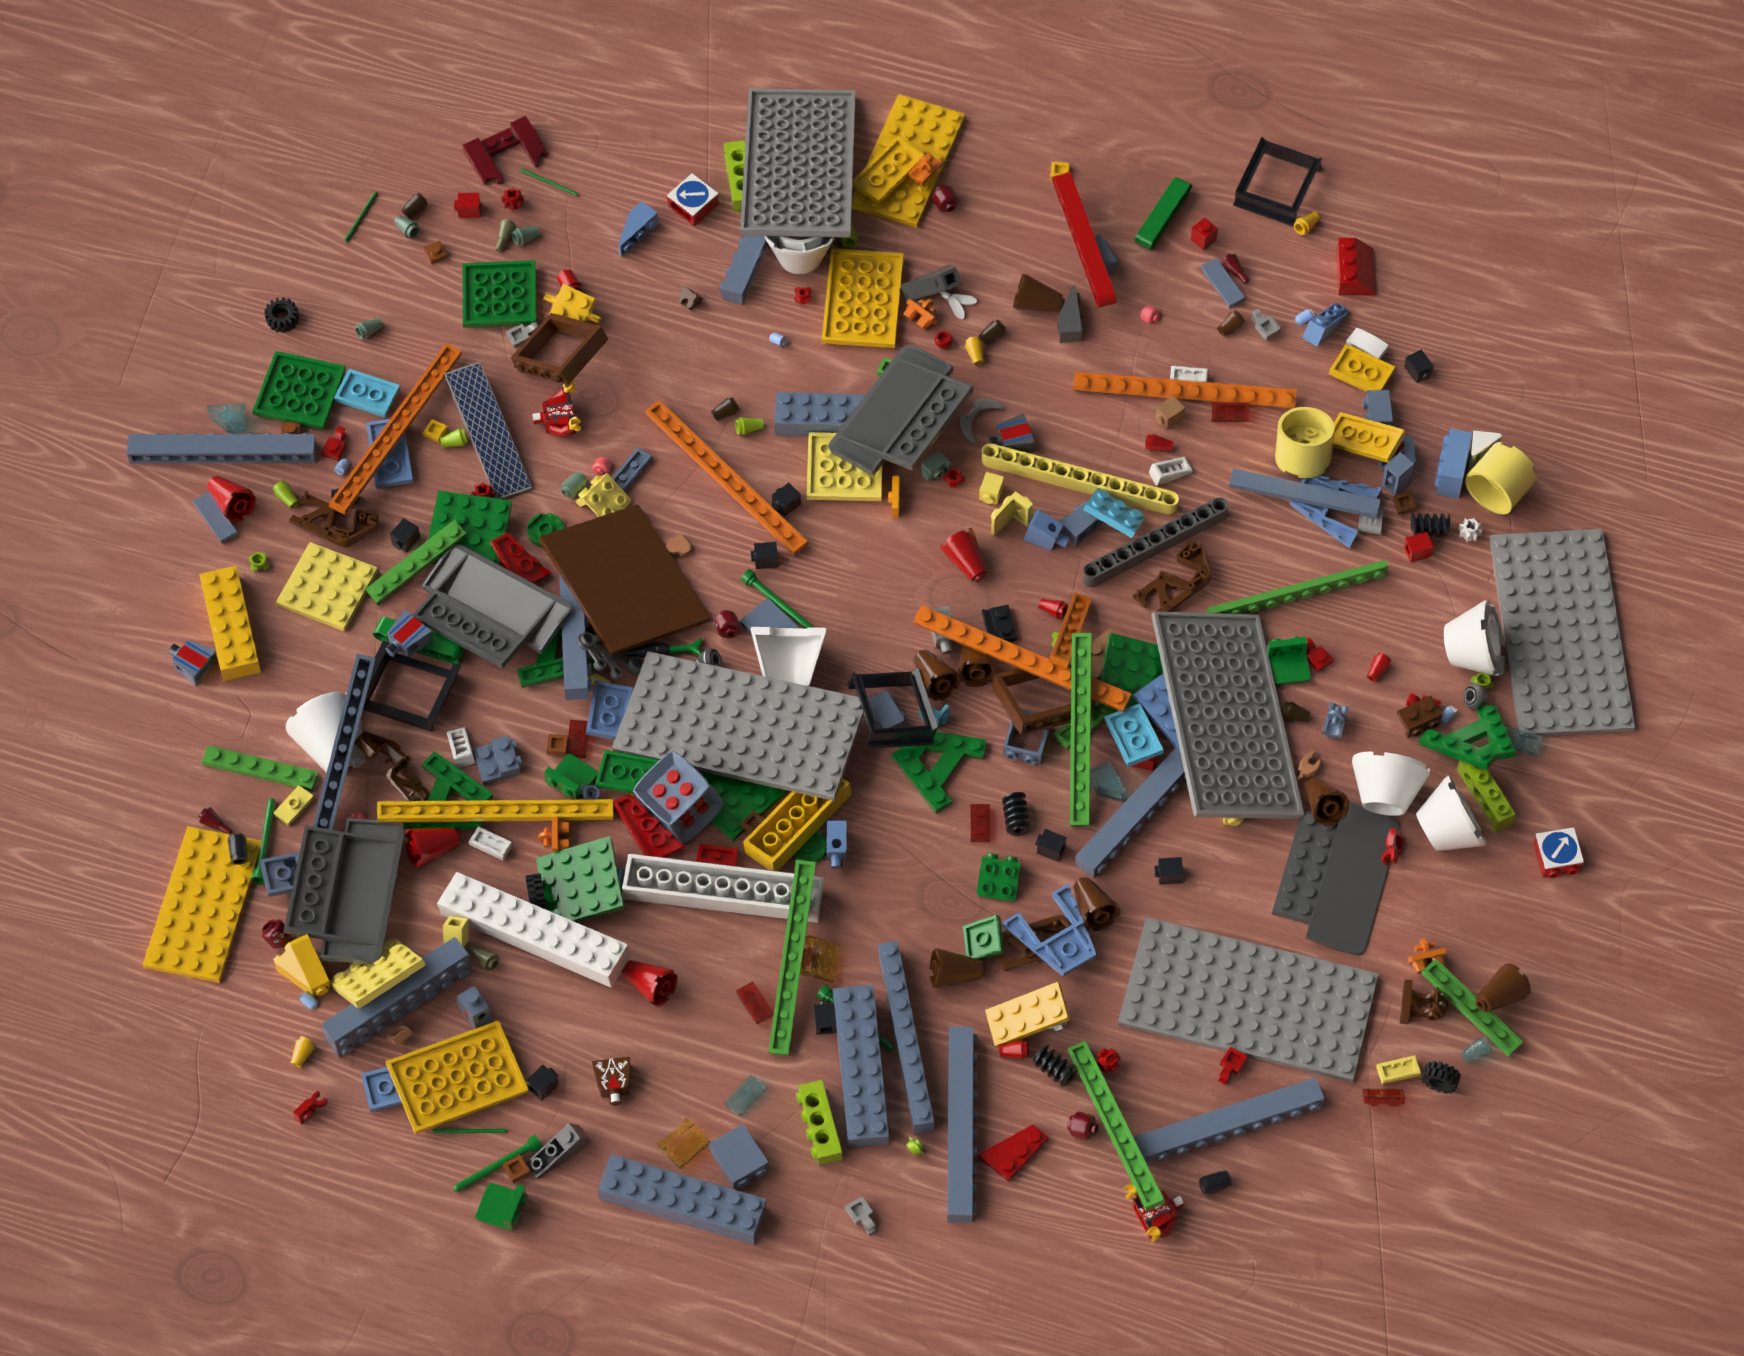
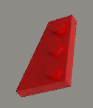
(517, 559)
(1014, 1152)

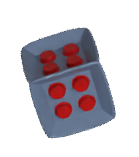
(678, 797)

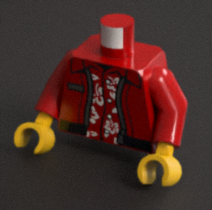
(559, 413)
(1158, 1221)

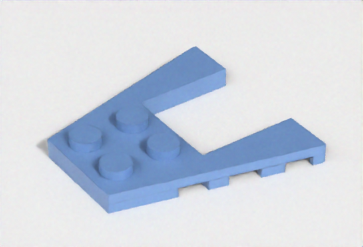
(1317, 514)
(1065, 949)

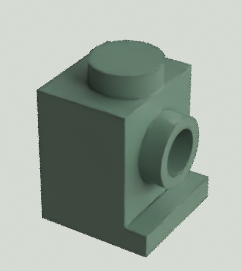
(935, 466)

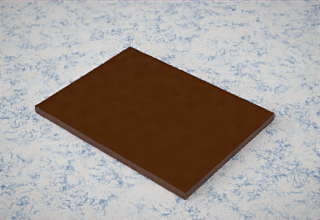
(624, 579)

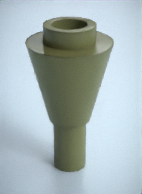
(505, 231)
(487, 959)

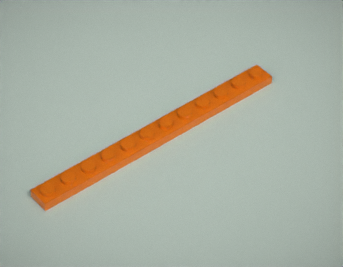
(1184, 389)
(395, 429)
(726, 478)
(1015, 656)

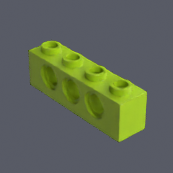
(734, 158)
(1487, 795)
(815, 1093)

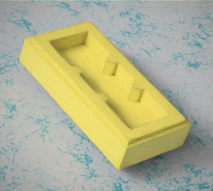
(293, 805)
(1398, 1070)

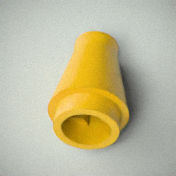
(1306, 223)
(975, 349)
(302, 1050)

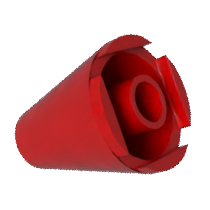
(231, 498)
(965, 554)
(430, 843)
(651, 980)

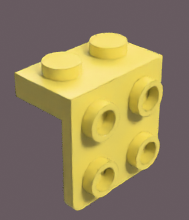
(603, 496)
(1013, 507)

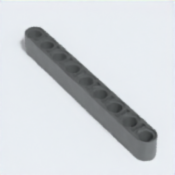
(1151, 549)

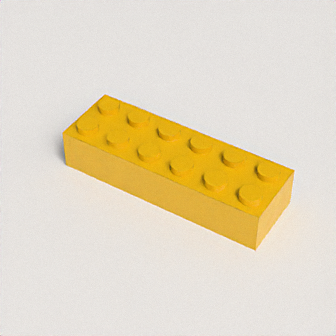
(230, 623)
(791, 827)

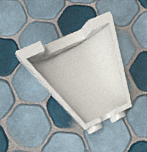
(788, 652)
(317, 726)

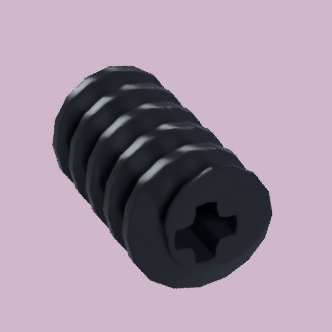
(1429, 524)
(1015, 814)
(1054, 1066)

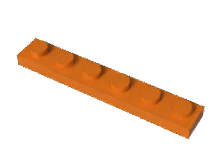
(1071, 624)

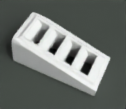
(1158, 469)
(463, 758)

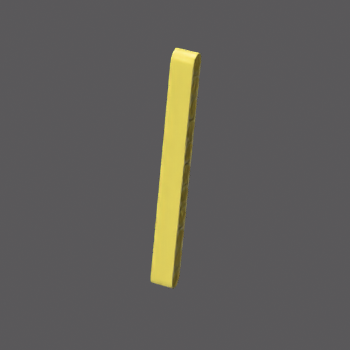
(1072, 473)

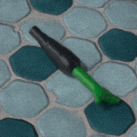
(665, 649)

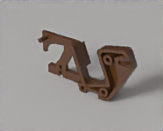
(363, 522)
(1191, 556)
(374, 744)
(1049, 925)

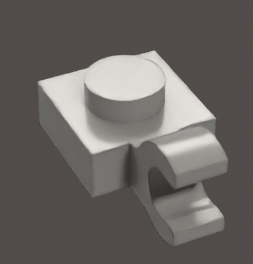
(1265, 326)
(519, 334)
(860, 1213)

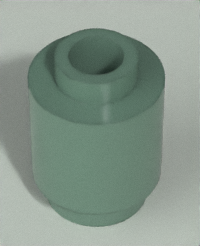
(574, 485)

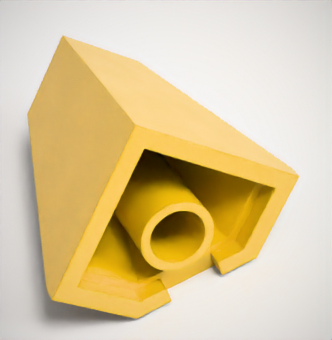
(303, 967)

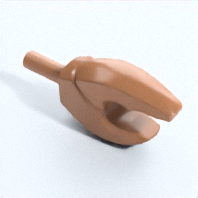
(1306, 769)

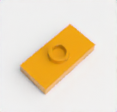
(894, 496)

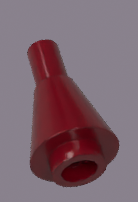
(1232, 264)
(210, 818)

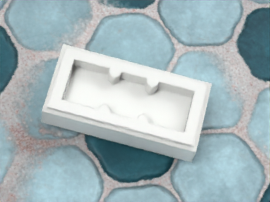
(1189, 373)
(490, 843)

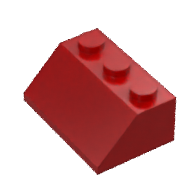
(1355, 267)

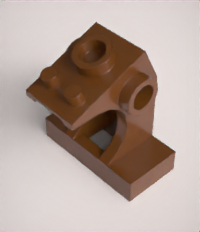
(1410, 1000)

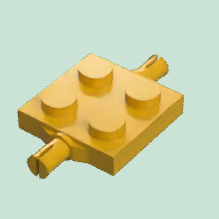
(573, 304)

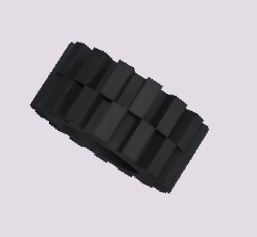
(281, 323)
(535, 890)
(1441, 1077)

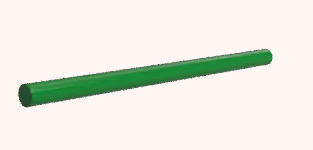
(549, 182)
(361, 216)
(469, 1130)

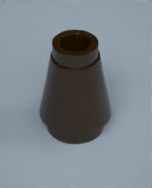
(414, 205)
(992, 331)
(725, 408)
(1295, 712)

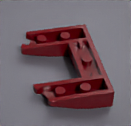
(520, 132)

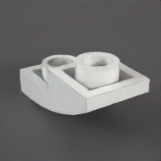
(1367, 343)

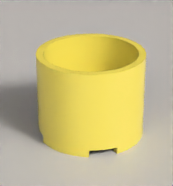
(1304, 442)
(1501, 478)

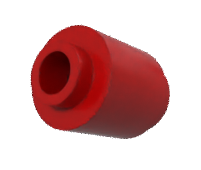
(568, 278)

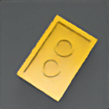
(1361, 369)

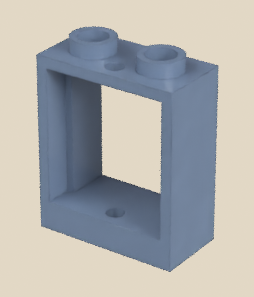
(1024, 755)

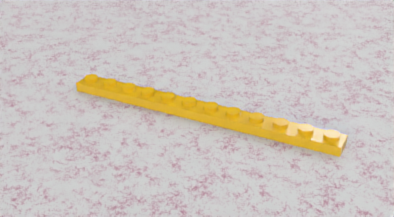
(494, 810)

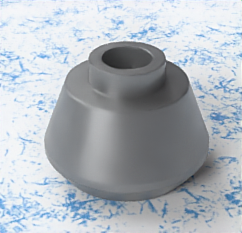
(710, 656)
(1474, 696)

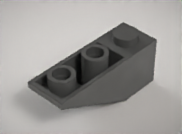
(931, 283)
(1069, 323)
(558, 1149)

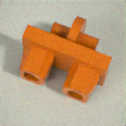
(925, 169)
(926, 318)
(558, 828)
(1418, 960)

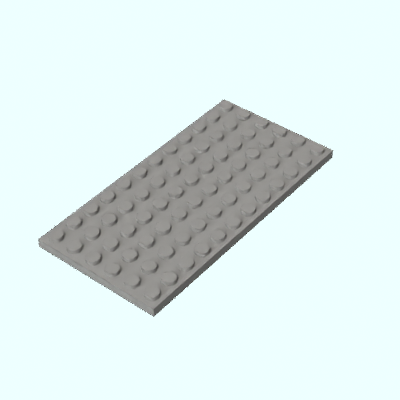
(798, 163)
(1561, 633)
(1227, 716)
(741, 725)
(1248, 999)

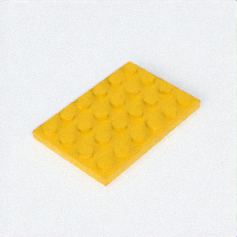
(862, 298)
(456, 1077)

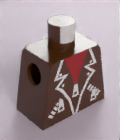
(613, 1078)

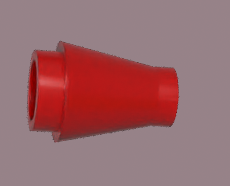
(1158, 443)
(1053, 607)
(1379, 665)
(1015, 1050)

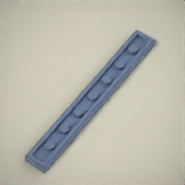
(1304, 493)

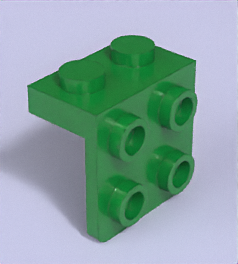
(1289, 660)
(570, 776)
(998, 877)
(502, 1206)

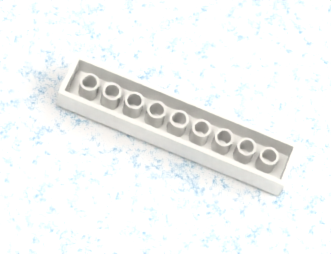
(714, 887)
(535, 929)

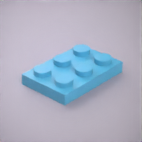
(367, 393)
(1114, 512)
(1133, 735)

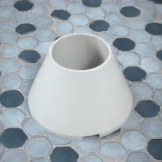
(799, 253)
(1476, 640)
(1388, 781)
(1449, 819)

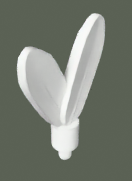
(955, 302)

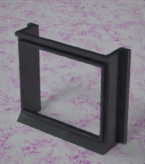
(1267, 207)
(381, 662)
(895, 736)

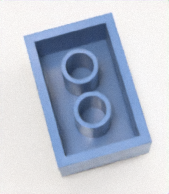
(1452, 463)

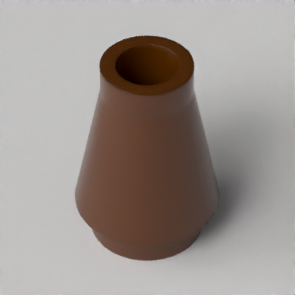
(1231, 322)

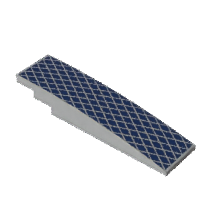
(488, 431)

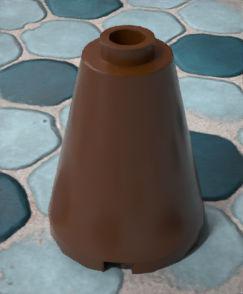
(1037, 296)
(975, 667)
(936, 675)
(1326, 802)
(1094, 905)
(953, 968)
(1503, 989)

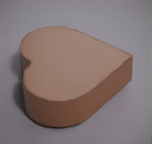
(678, 546)

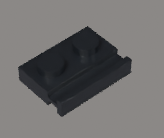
(999, 623)

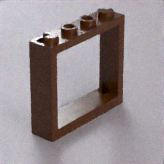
(594, 340)
(1034, 722)

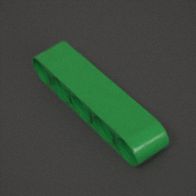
(1163, 213)
(439, 648)

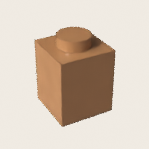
(1169, 412)

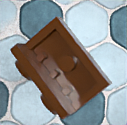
(1420, 716)

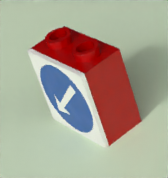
(693, 199)
(1558, 853)

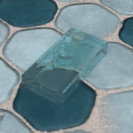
(1524, 741)
(745, 1095)

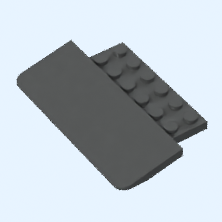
(901, 413)
(488, 607)
(1336, 877)
(346, 888)

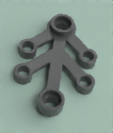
(588, 642)

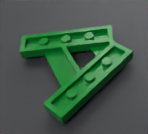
(546, 667)
(1458, 743)
(449, 778)
(930, 783)

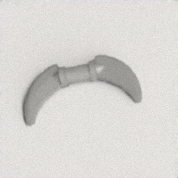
(979, 405)

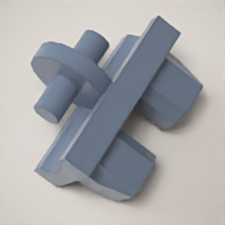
(1335, 721)

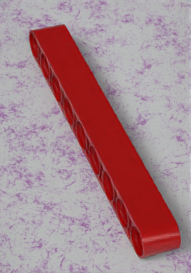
(1084, 240)

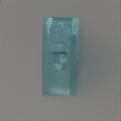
(229, 417)
(1107, 782)

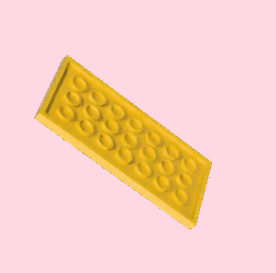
(926, 129)
(201, 907)

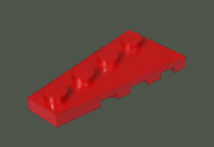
(646, 830)

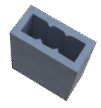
(739, 1157)

